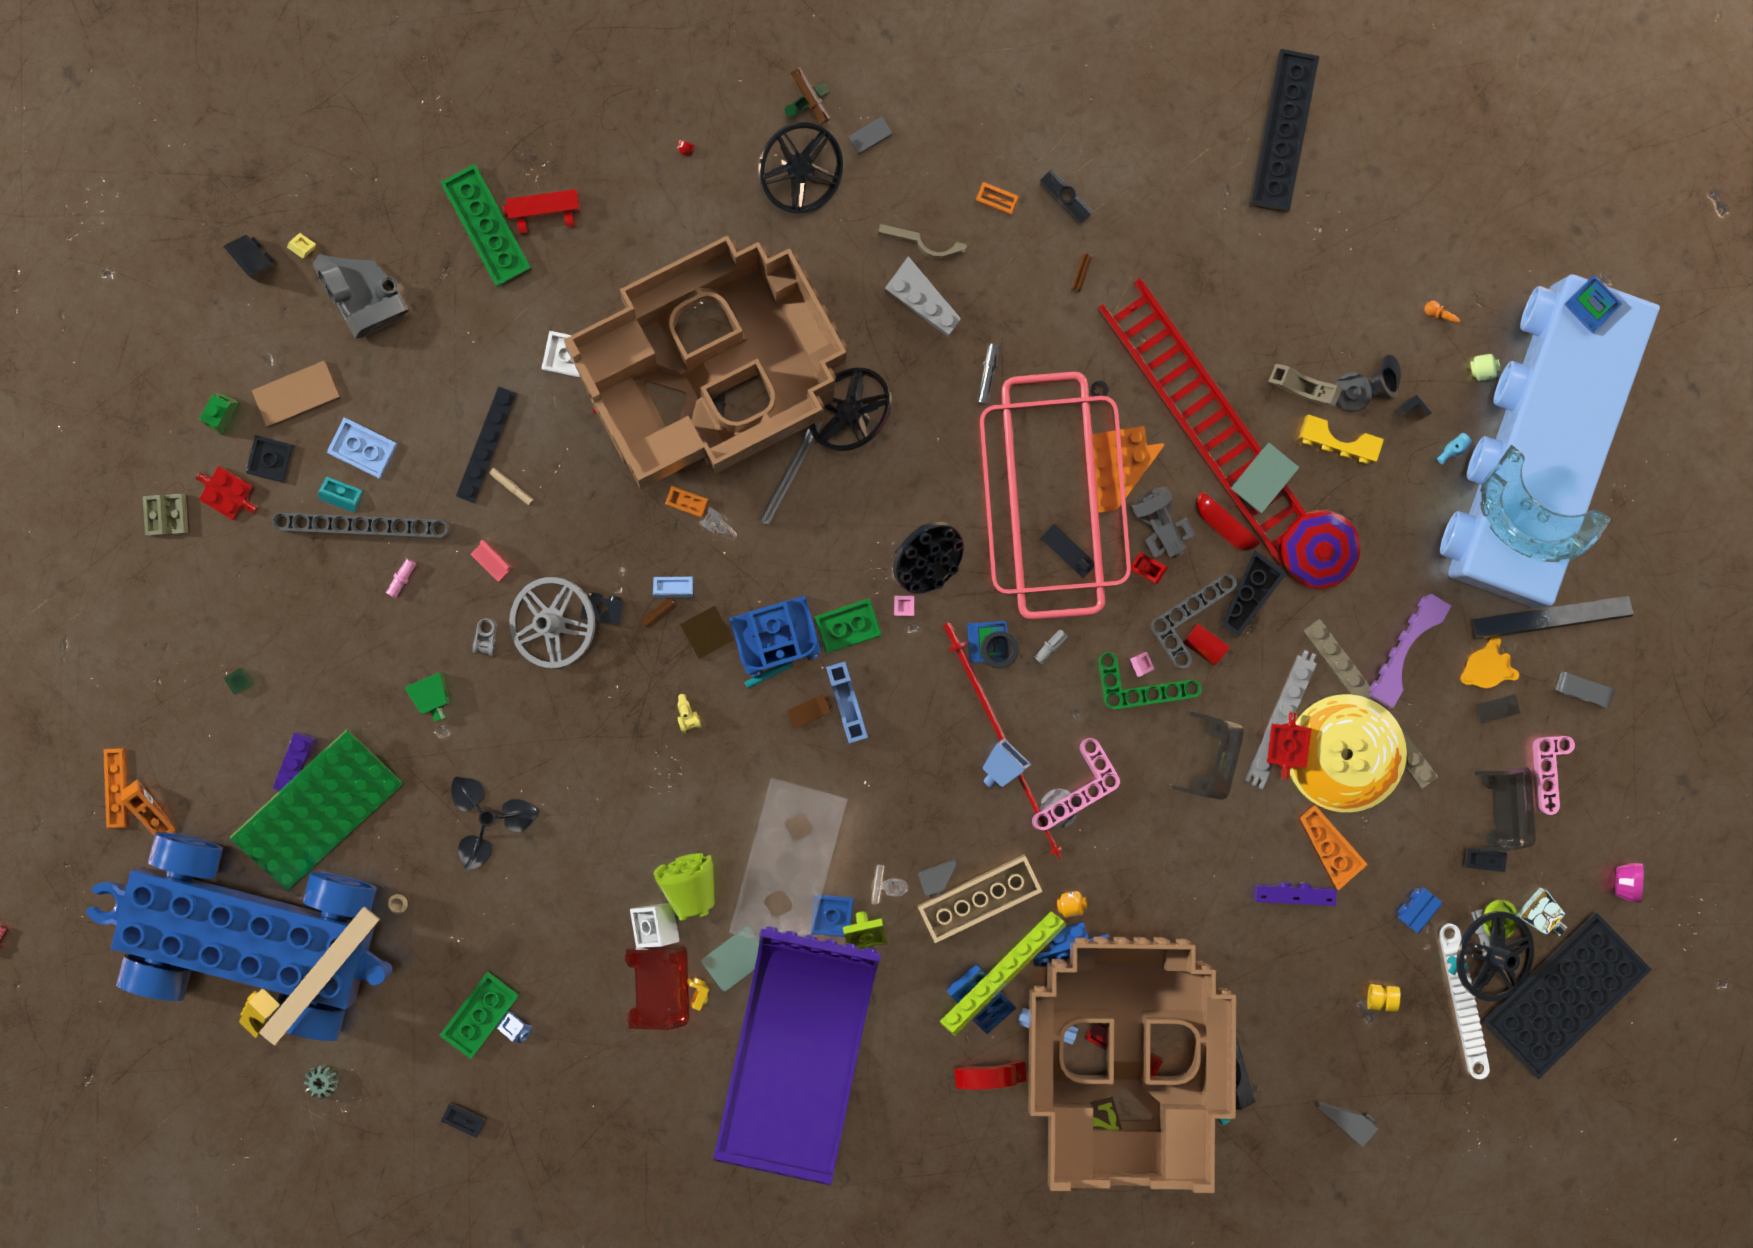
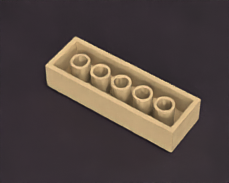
(979, 898)

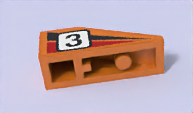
(145, 808)

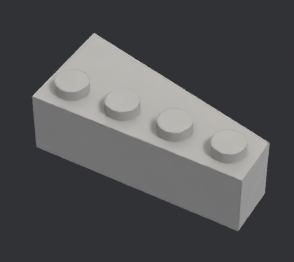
(921, 297)

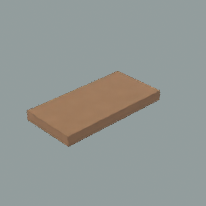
(296, 393)

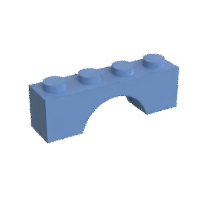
(847, 702)

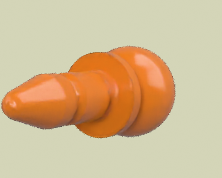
(1434, 309)

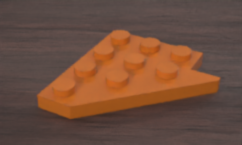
(1135, 459)

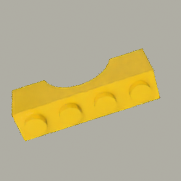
(1317, 432)
(258, 1011)

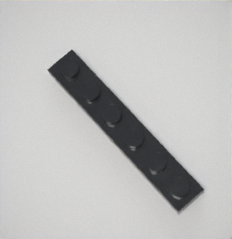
(486, 445)

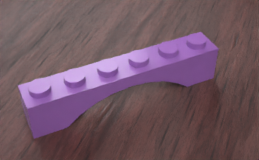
(1389, 685)

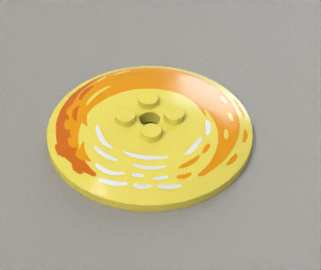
(1377, 750)

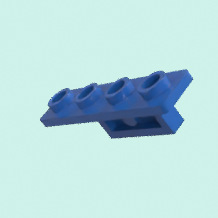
(1061, 944)

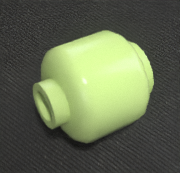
(1485, 367)

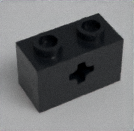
(612, 615)

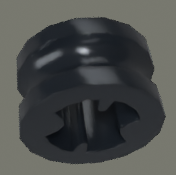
(1100, 383)

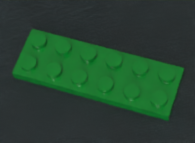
(485, 225)

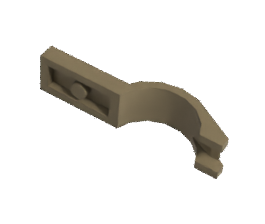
(914, 237)

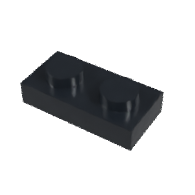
(1485, 860)
(463, 1120)

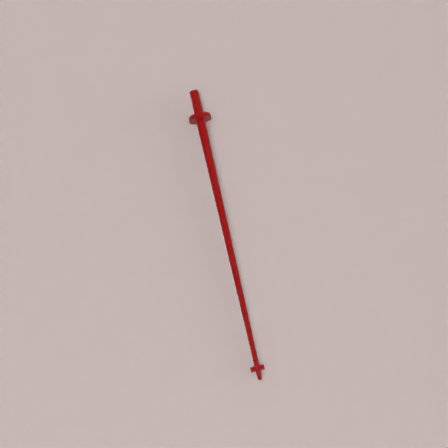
(958, 647)

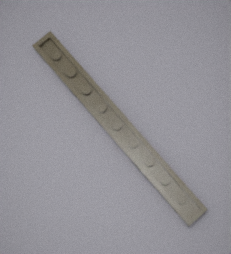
(1357, 685)

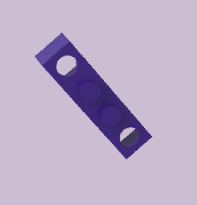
(1286, 892)

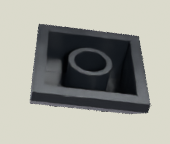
(250, 257)

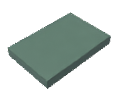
(1264, 478)
(732, 961)

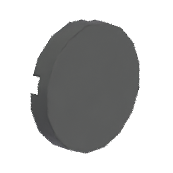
(1355, 392)

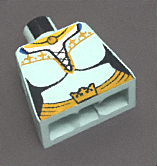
(1543, 913)

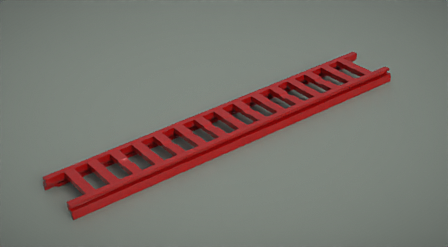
(1215, 393)

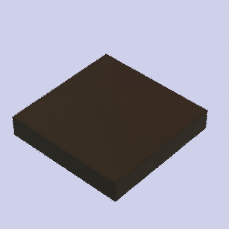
(706, 632)

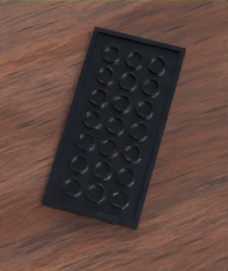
(1566, 995)

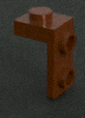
(810, 710)

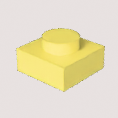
(301, 245)

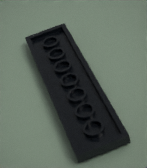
(1284, 130)

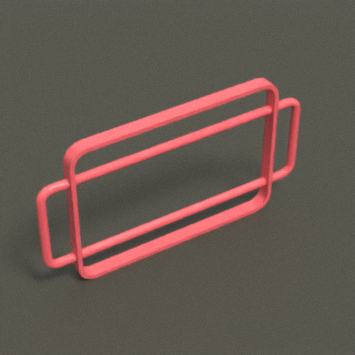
(1006, 407)

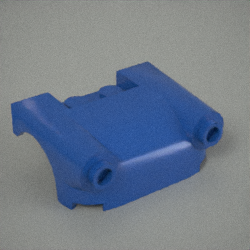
(775, 635)

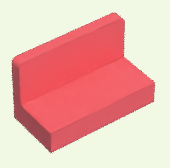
(491, 561)

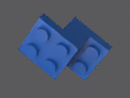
(993, 1012)

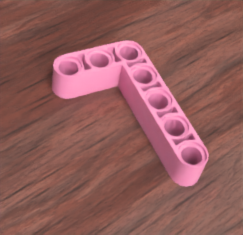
(1082, 793)

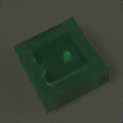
(238, 681)

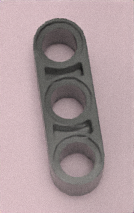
(1585, 689)

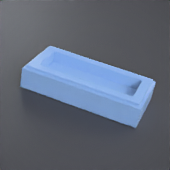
(672, 587)

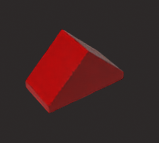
(1148, 568)

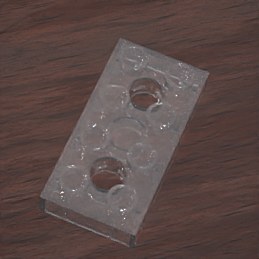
(788, 863)

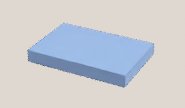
(362, 448)

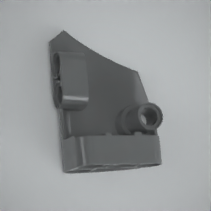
(360, 293)

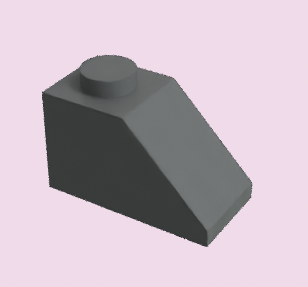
(936, 878)

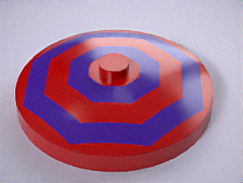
(1320, 549)

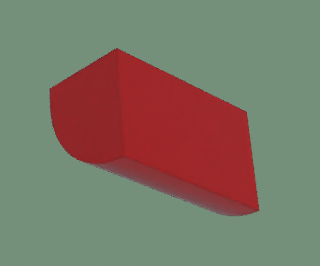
(1205, 644)

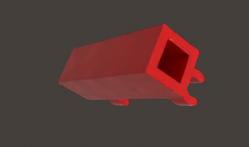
(542, 205)

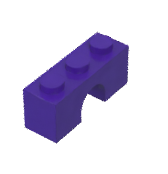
(295, 758)

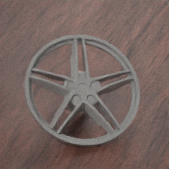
(551, 622)

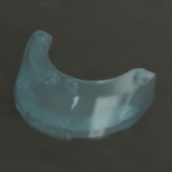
(1528, 525)

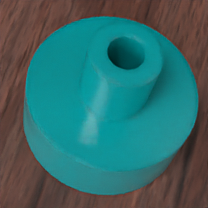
(1453, 969)

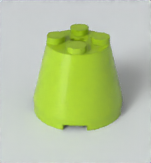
(688, 884)

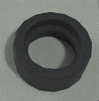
(1014, 649)

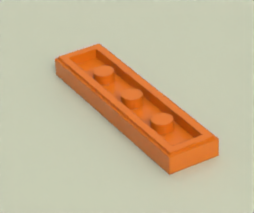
(114, 783)

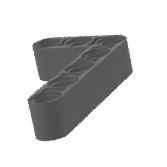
(1187, 613)

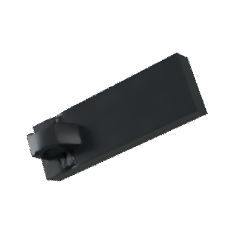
(1068, 551)

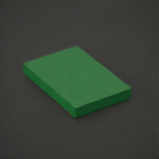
(848, 626)

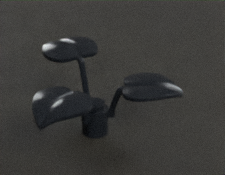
(517, 816)

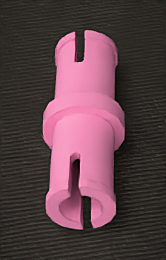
(401, 578)

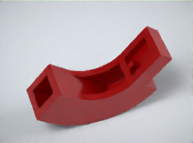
(990, 1076)

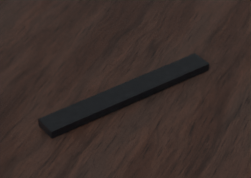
(1552, 617)

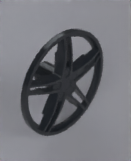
(800, 167)
(854, 411)
(1496, 957)

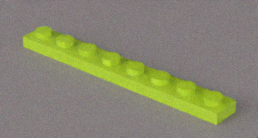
(1002, 973)

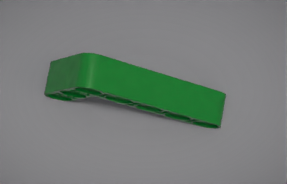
(1142, 692)

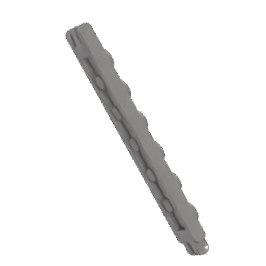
(1288, 702)

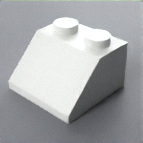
(654, 925)

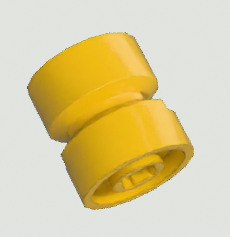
(1383, 998)

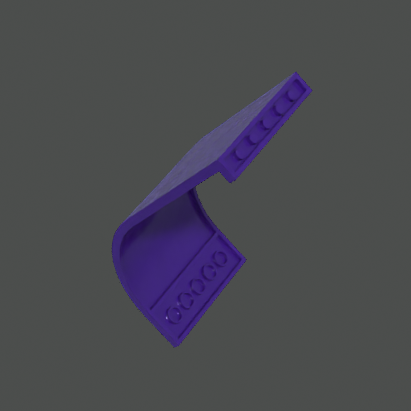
(796, 1056)

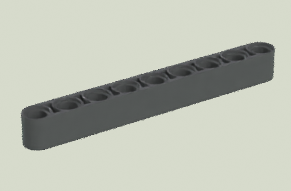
(352, 525)

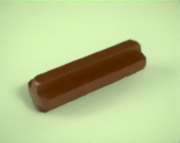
(1081, 272)
(658, 612)

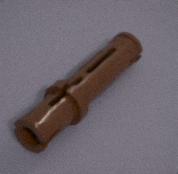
(810, 95)

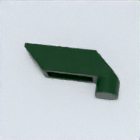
(801, 105)

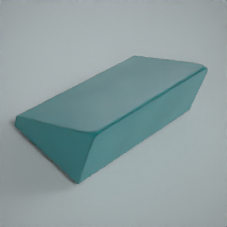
(340, 494)

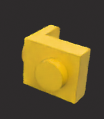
(700, 995)

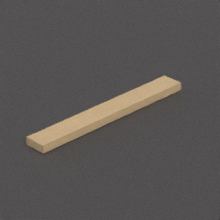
(319, 976)

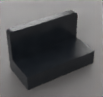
(1416, 404)

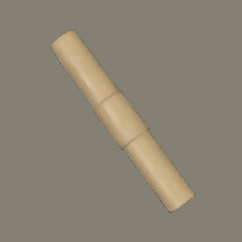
(511, 486)

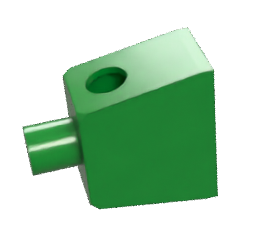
(218, 412)
(430, 695)

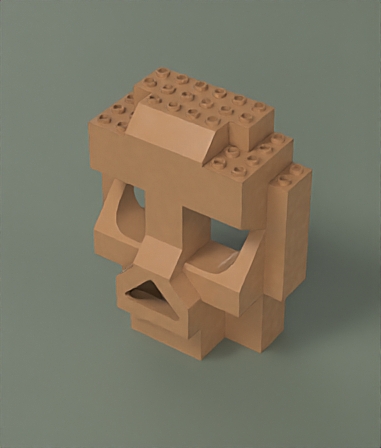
(776, 335)
(1128, 990)

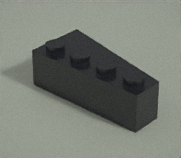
(1254, 590)

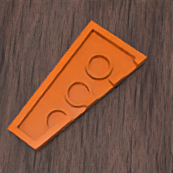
(1333, 849)

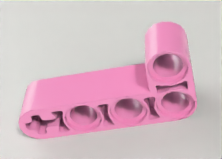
(1551, 774)

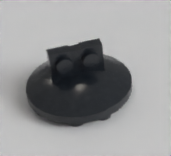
(928, 557)

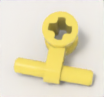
(688, 719)

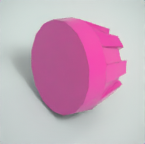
(1630, 882)

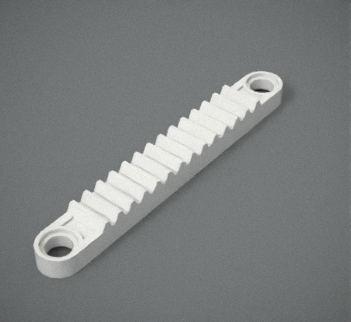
(1464, 1007)

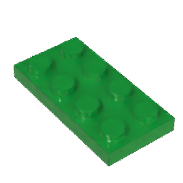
(479, 1015)

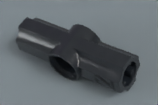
(1057, 186)

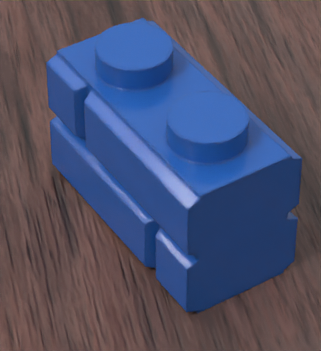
(1419, 909)

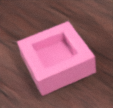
(903, 605)
(1142, 664)

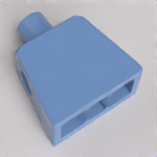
(1004, 764)

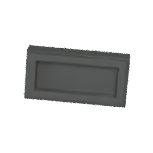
(870, 135)

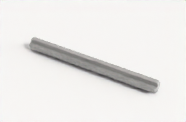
(788, 476)

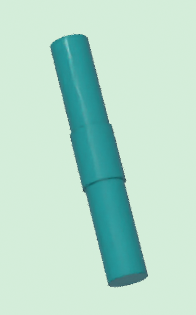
(768, 674)

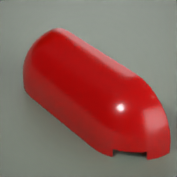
(1225, 524)

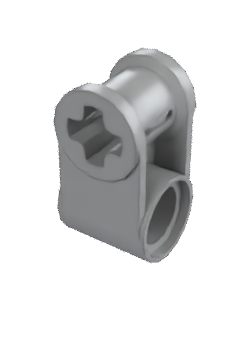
(485, 639)

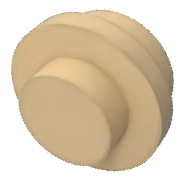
(397, 904)

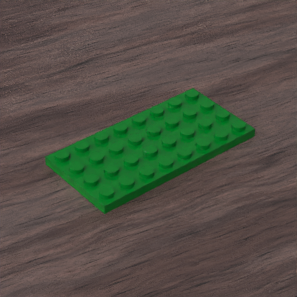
(316, 810)

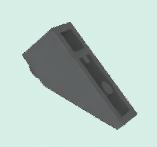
(1355, 1124)

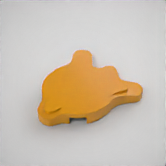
(1488, 667)

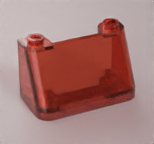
(660, 988)

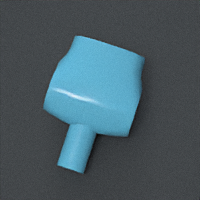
(1455, 447)

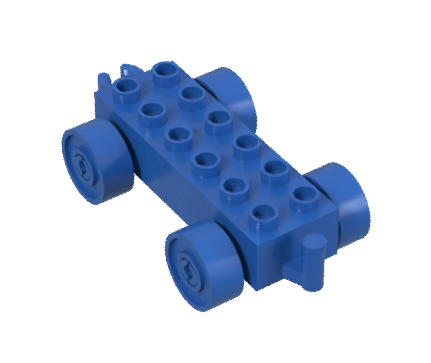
(188, 925)

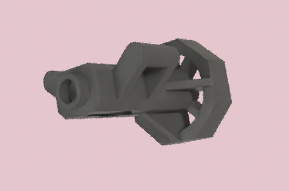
(1155, 510)

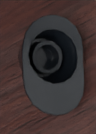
(1387, 379)

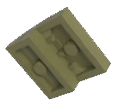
(165, 514)

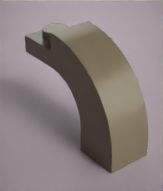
(1304, 386)

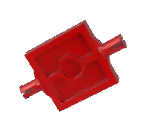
(226, 493)
(1289, 745)

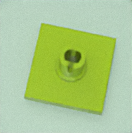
(865, 932)

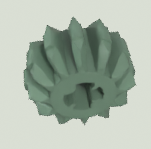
(326, 1077)

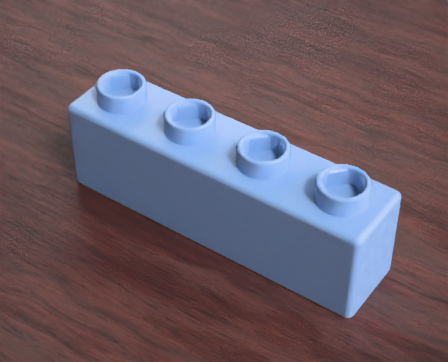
(1563, 421)

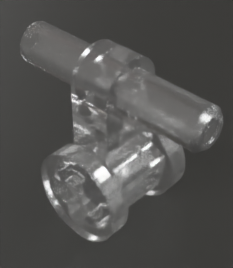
(714, 521)
(888, 886)

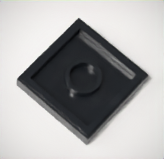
(269, 459)

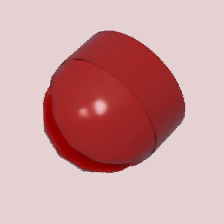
(684, 147)

